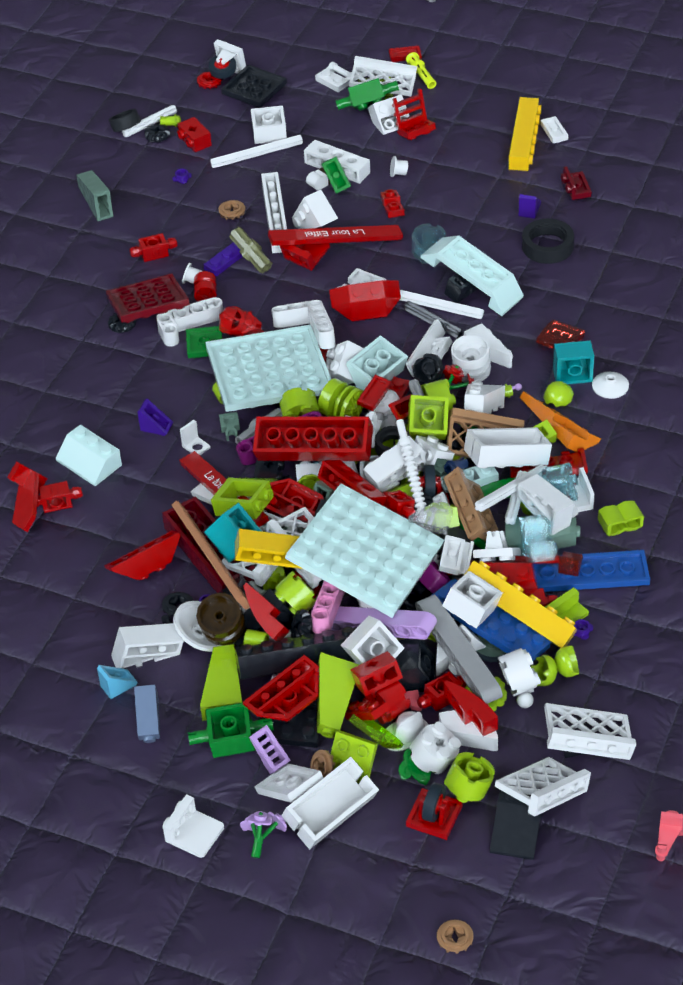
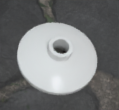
(610, 385)

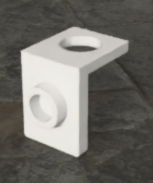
(190, 437)

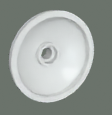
(188, 628)

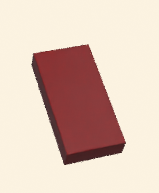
(401, 53)
(374, 392)

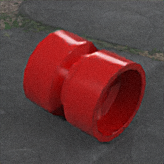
(204, 286)

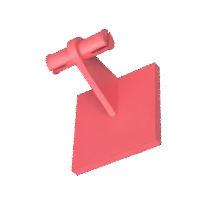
(670, 827)

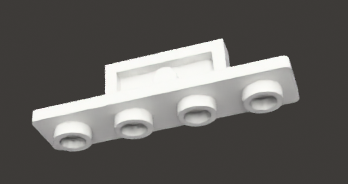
(431, 343)

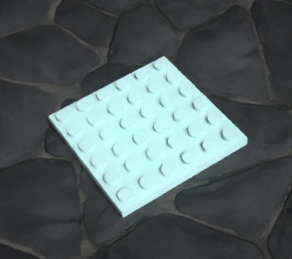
(265, 365)
(365, 550)

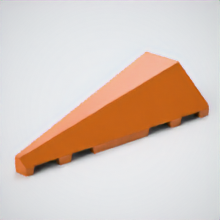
(567, 431)

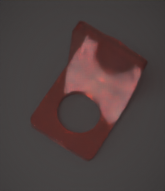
(570, 563)

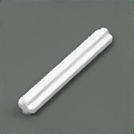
(150, 120)
(514, 504)

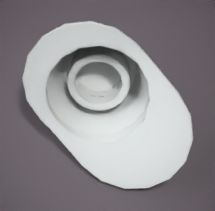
(407, 728)

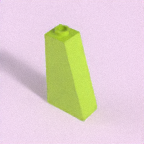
(222, 680)
(334, 693)

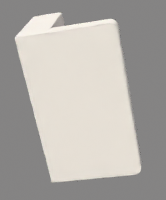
(585, 492)

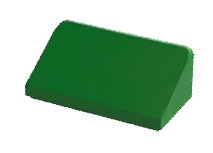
(336, 174)

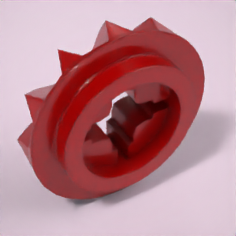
(206, 80)

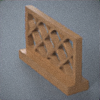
(476, 419)
(464, 495)

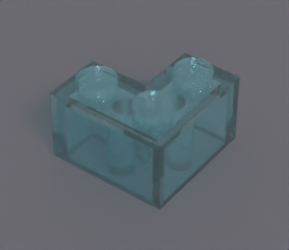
(535, 539)

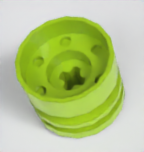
(339, 399)

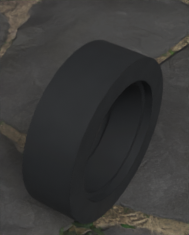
(547, 254)

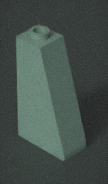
(95, 194)
(563, 538)

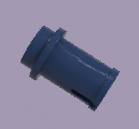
(451, 465)

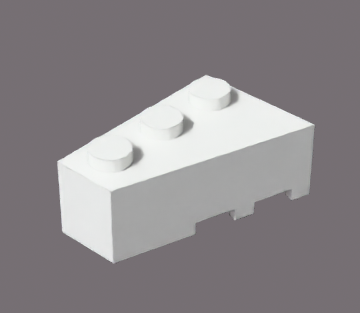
(313, 212)
(484, 397)
(546, 500)
(145, 643)

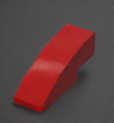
(400, 408)
(265, 613)
(471, 708)

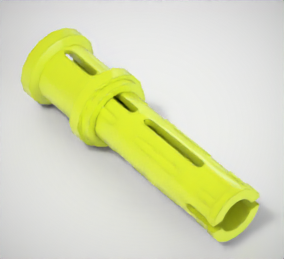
(428, 80)

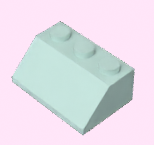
(379, 359)
(88, 455)

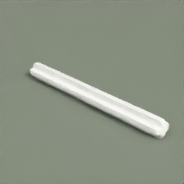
(256, 151)
(442, 304)
(506, 490)

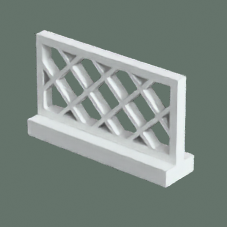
(383, 70)
(275, 527)
(262, 571)
(586, 740)
(551, 793)

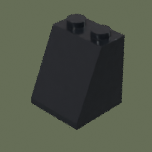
(416, 664)

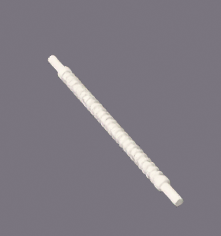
(405, 442)

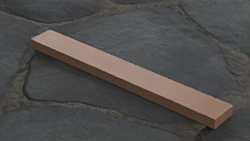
(211, 555)

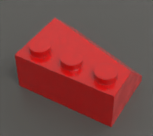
(515, 571)

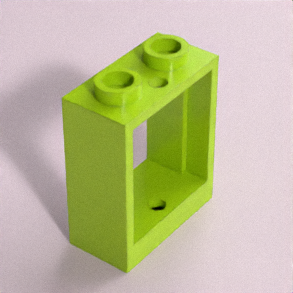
(258, 490)

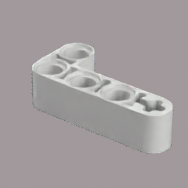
(186, 318)

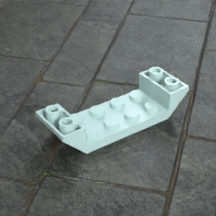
(478, 270)

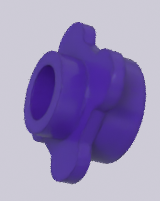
(182, 176)
(583, 629)

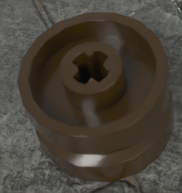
(220, 619)

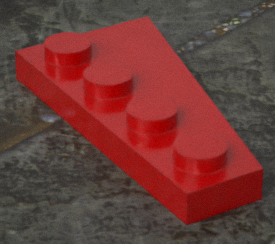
(576, 459)

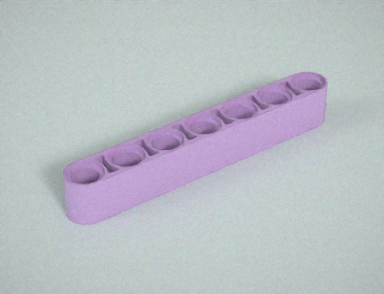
(403, 624)

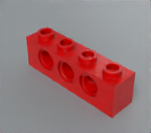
(336, 472)

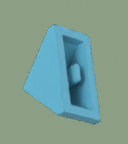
(115, 680)

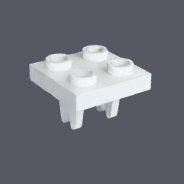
(496, 547)

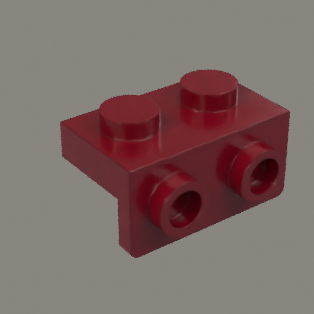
(575, 184)

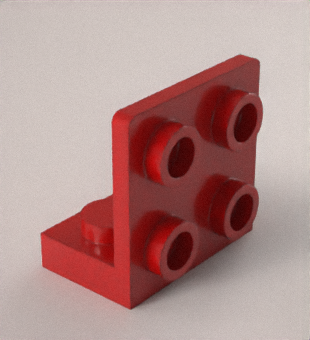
(305, 254)

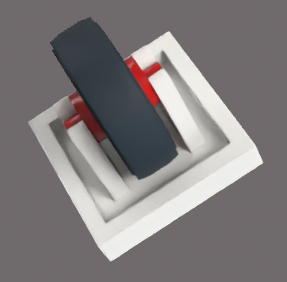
(228, 60)

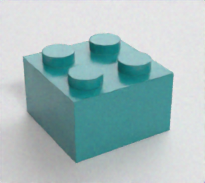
(573, 362)

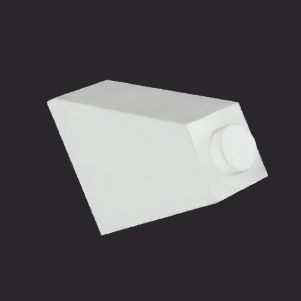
(468, 733)

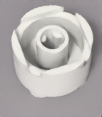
(518, 672)
(434, 748)

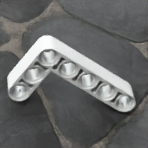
(305, 313)

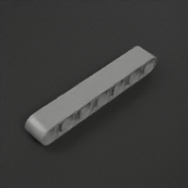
(461, 651)

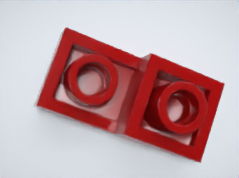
(392, 203)

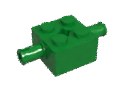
(366, 94)
(229, 730)

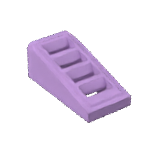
(267, 760)

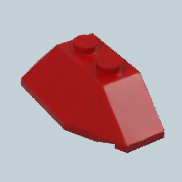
(366, 299)
(292, 496)
(147, 558)
(287, 692)

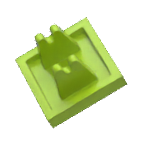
(358, 748)

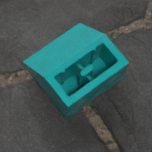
(225, 529)

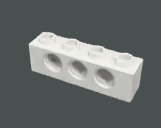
(355, 166)

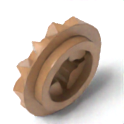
(225, 207)
(322, 757)
(463, 931)

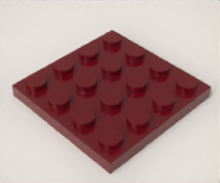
(147, 298)

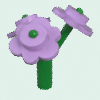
(254, 824)

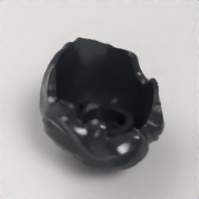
(428, 369)

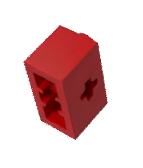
(194, 134)
(376, 673)

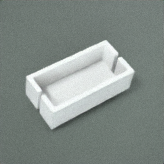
(507, 447)
(329, 803)

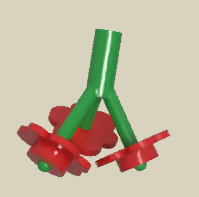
(454, 375)

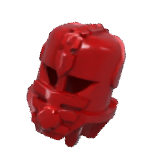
(238, 322)

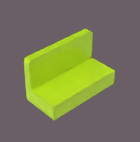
(569, 606)

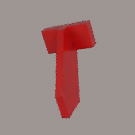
(27, 494)

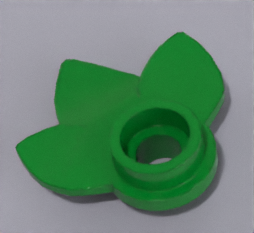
(408, 769)

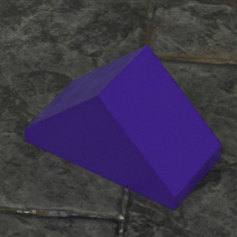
(528, 206)
(153, 419)

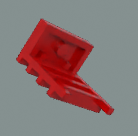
(416, 124)

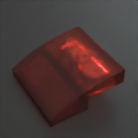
(559, 332)

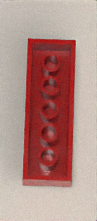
(313, 438)

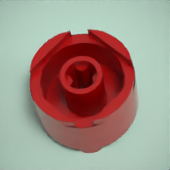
(395, 697)

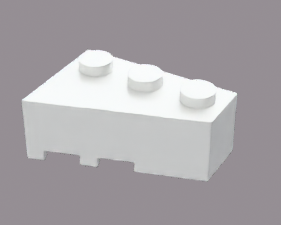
(390, 469)

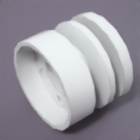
(473, 356)

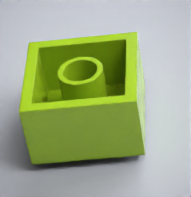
(428, 416)

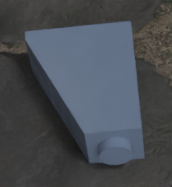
(147, 713)

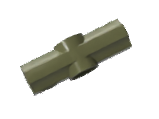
(250, 250)

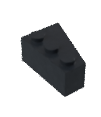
(284, 617)

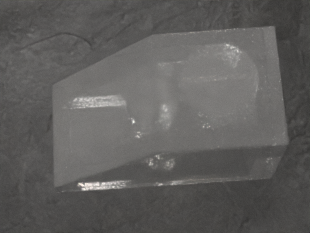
(434, 517)

